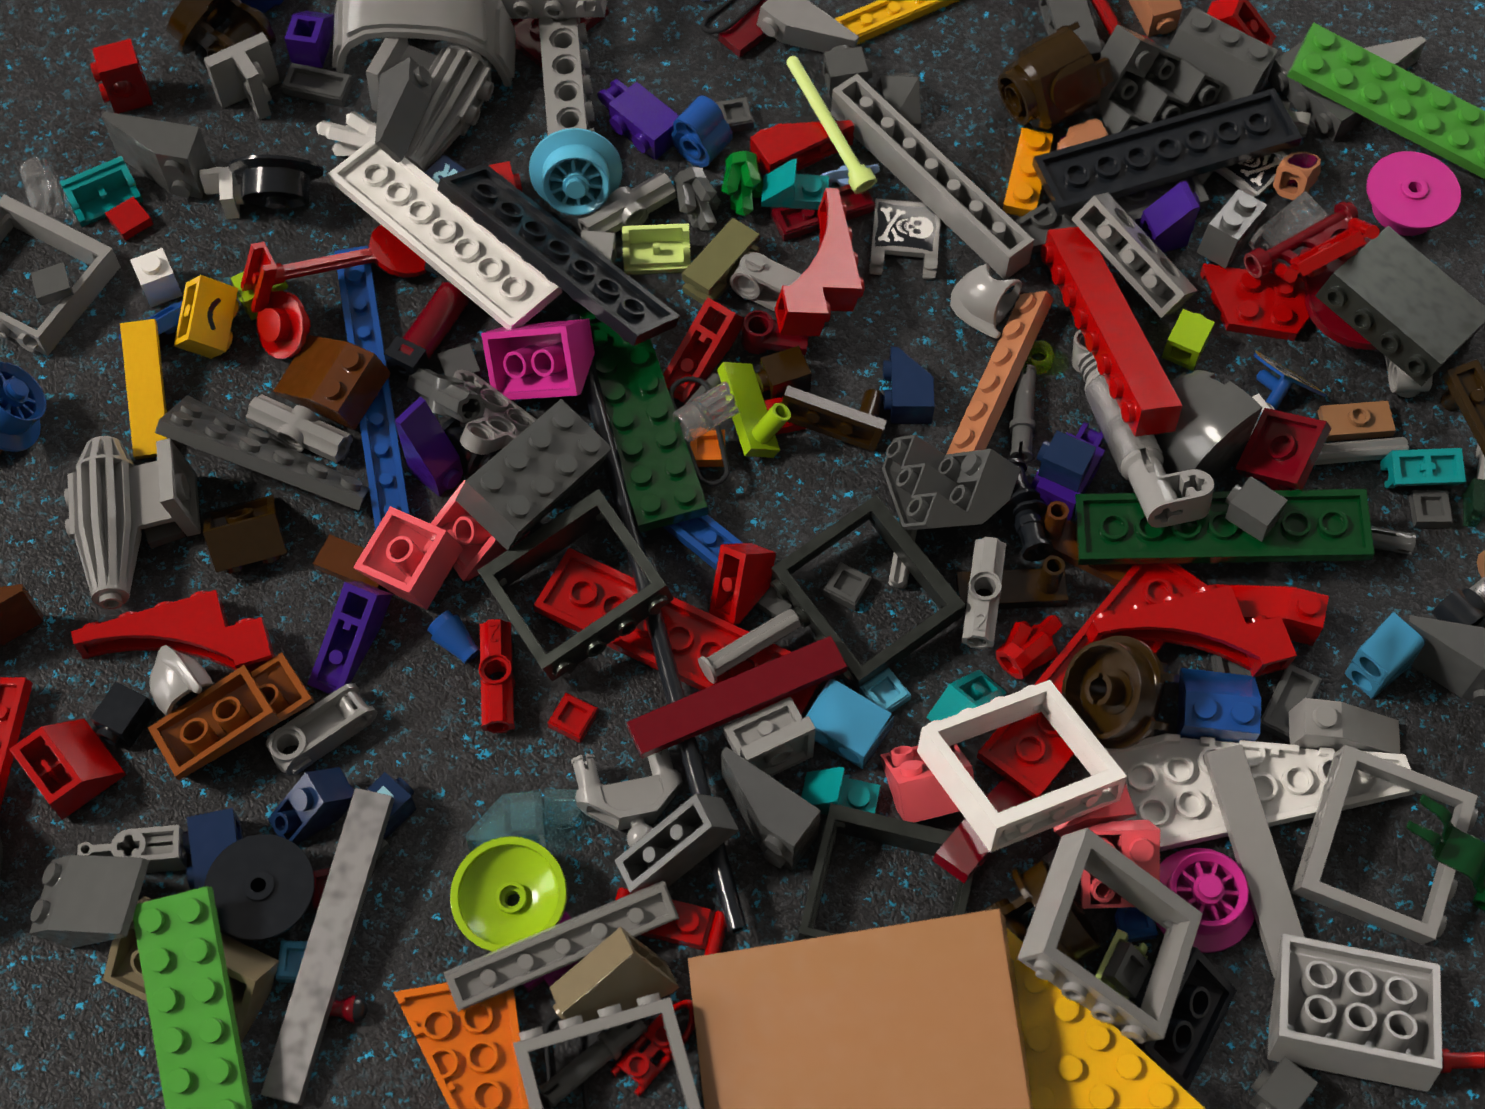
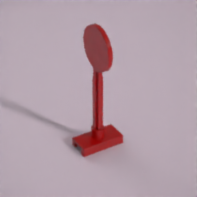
(383, 249)

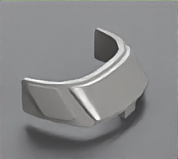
(472, 23)

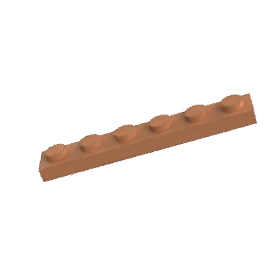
(1001, 373)

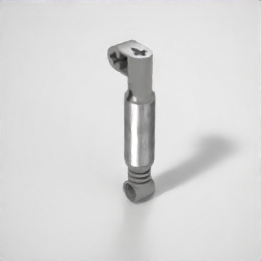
(1140, 456)

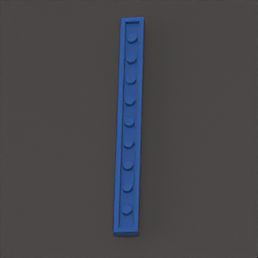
(378, 425)

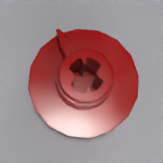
(283, 325)

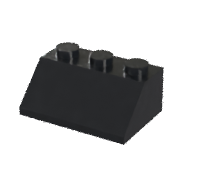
(1194, 1018)

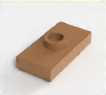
(1358, 420)

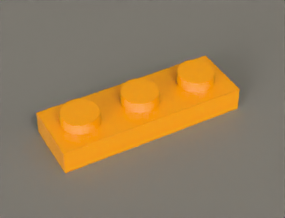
(1024, 182)

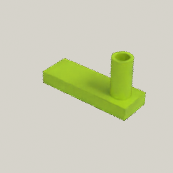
(754, 423)

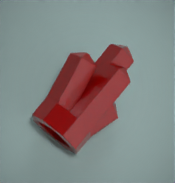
(1028, 646)

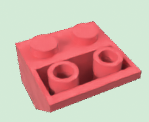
(914, 787)
(1137, 841)

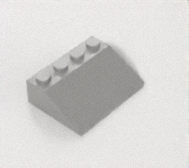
(1356, 1013)

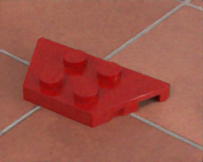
(1257, 305)

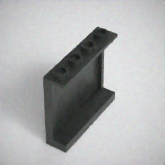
(1403, 305)

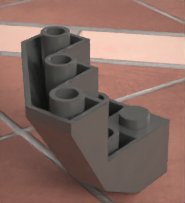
(1150, 83)
(947, 488)

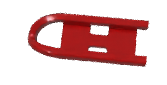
(638, 1064)

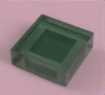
(1474, 503)

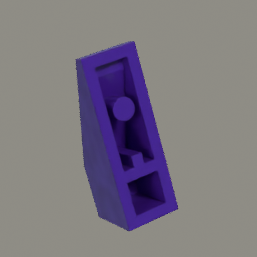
(428, 449)
(349, 635)

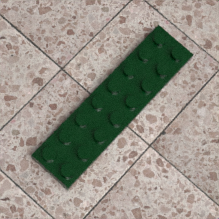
(649, 443)
(1312, 528)

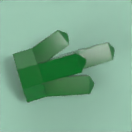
(742, 181)

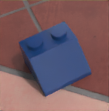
(1218, 706)

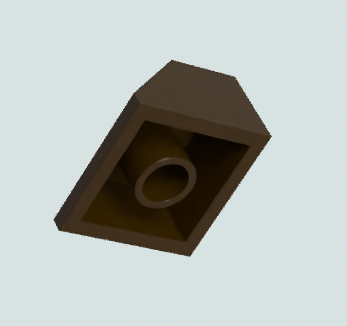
(244, 534)

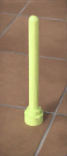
(859, 176)

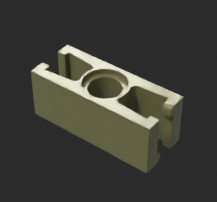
(714, 266)

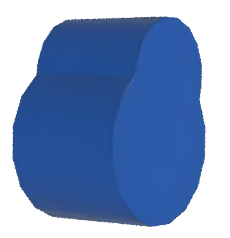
(701, 132)

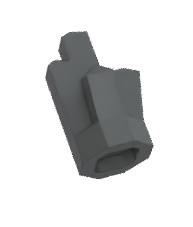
(697, 197)

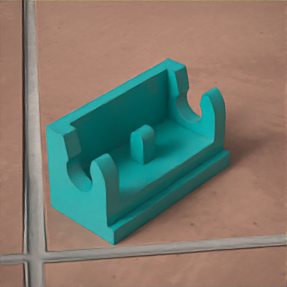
(100, 190)
(1424, 467)

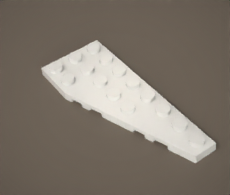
(1176, 793)

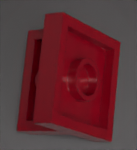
(1283, 449)

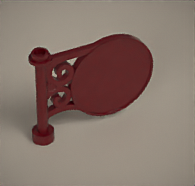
(1259, 263)

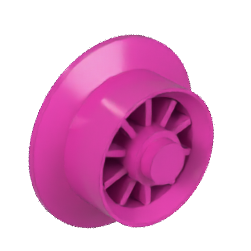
(1412, 192)
(1216, 889)

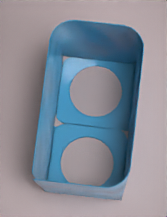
(1384, 655)
(849, 723)

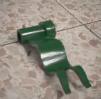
(1457, 850)

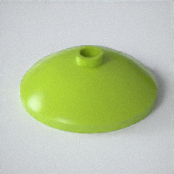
(492, 875)

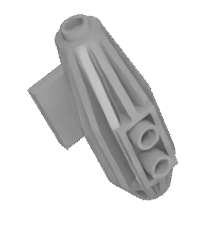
(457, 91)
(116, 500)

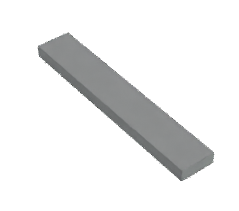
(1253, 848)
(558, 945)

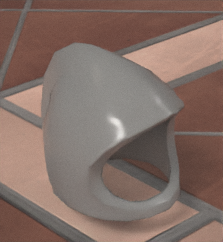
(982, 299)
(175, 677)

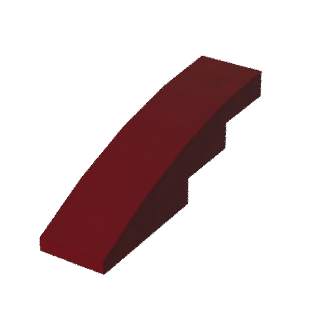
(964, 849)

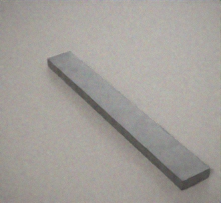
(327, 947)

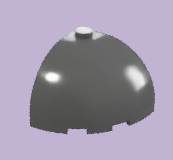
(1211, 425)

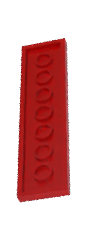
(587, 590)
(1031, 749)

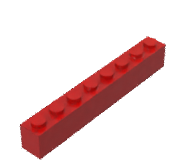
(1111, 333)

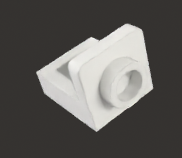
(223, 182)

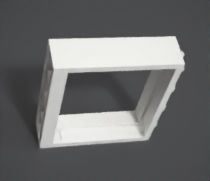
(1038, 814)

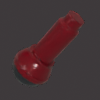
(351, 1009)

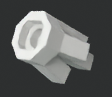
(351, 136)

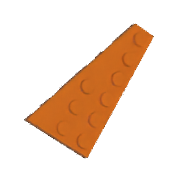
(469, 1047)

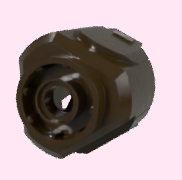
(1053, 80)

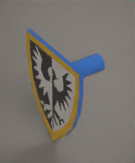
(1280, 386)

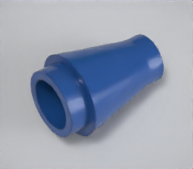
(453, 636)

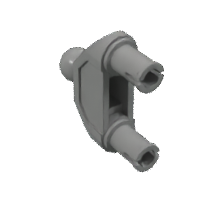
(628, 802)

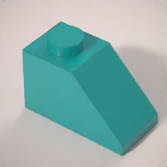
(965, 693)

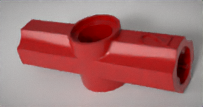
(496, 695)

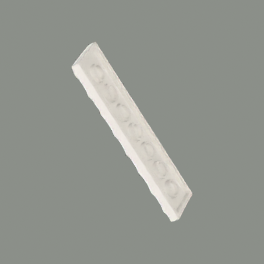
(444, 235)

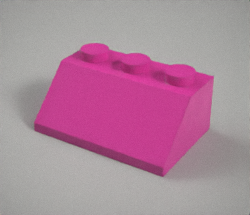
(539, 359)

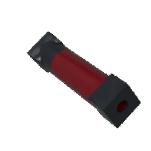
(427, 331)

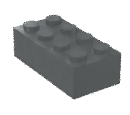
(533, 474)

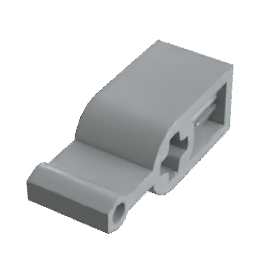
(158, 844)

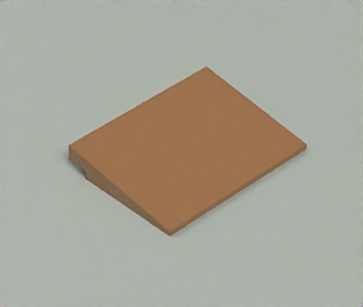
(865, 1020)

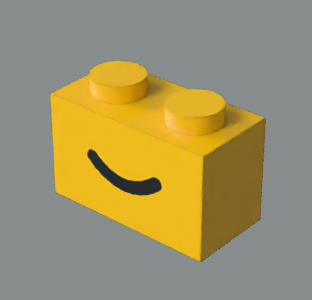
(206, 317)

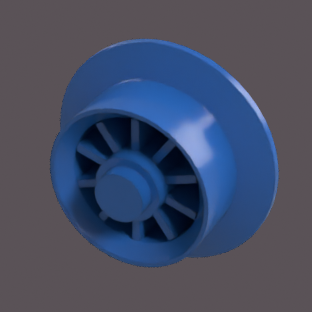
(20, 408)

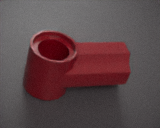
(770, 337)

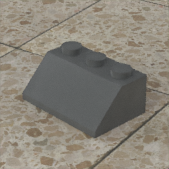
(1224, 53)

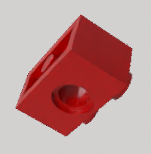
(120, 76)

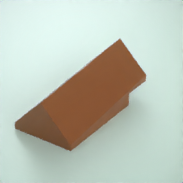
(229, 714)

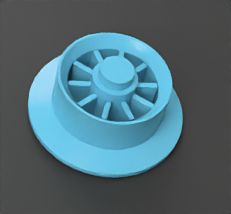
(575, 170)

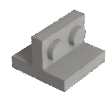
(244, 73)
(773, 737)

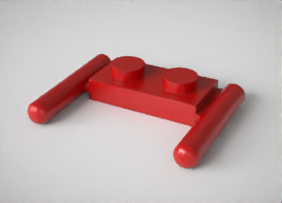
(1338, 247)
(694, 928)

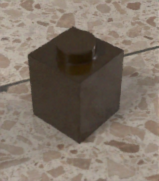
(784, 370)

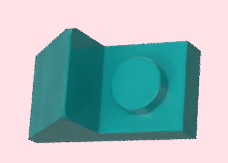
(791, 190)
(831, 786)

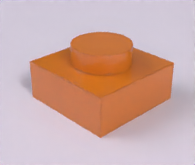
(707, 449)

